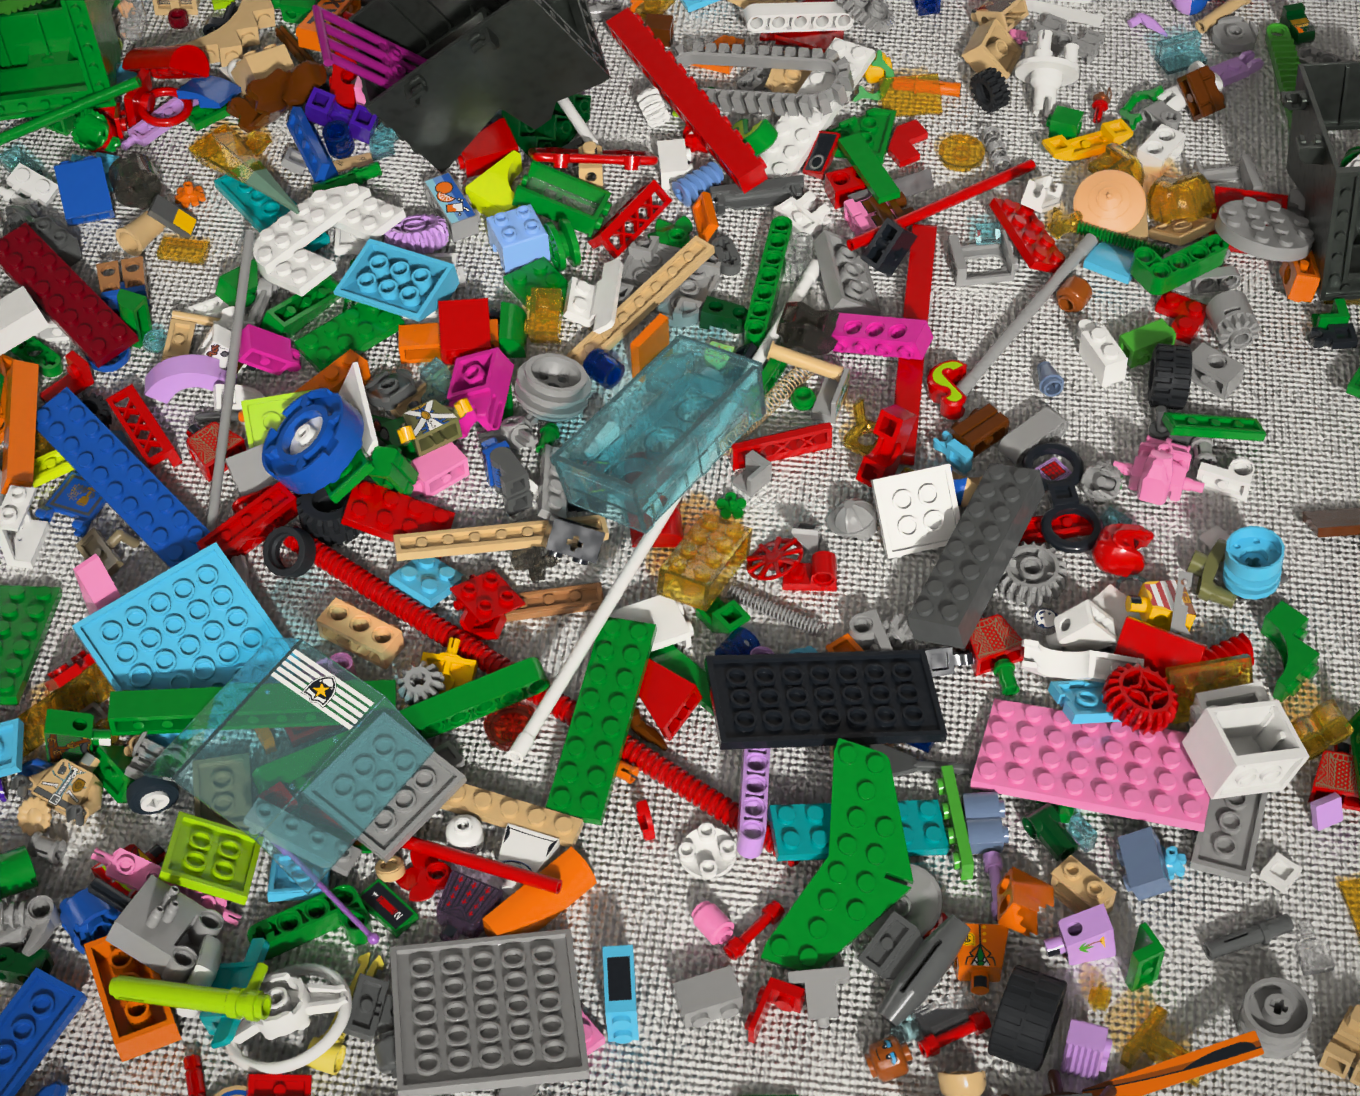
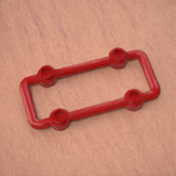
(562, 157)

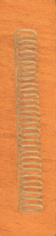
(780, 382)

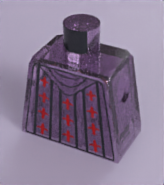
(465, 905)

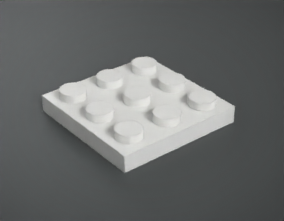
(916, 510)

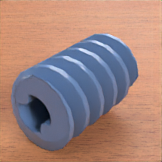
(690, 186)

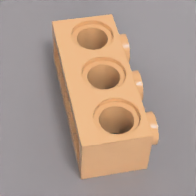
(360, 633)

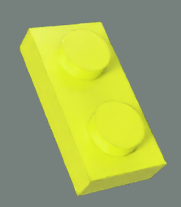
(49, 467)

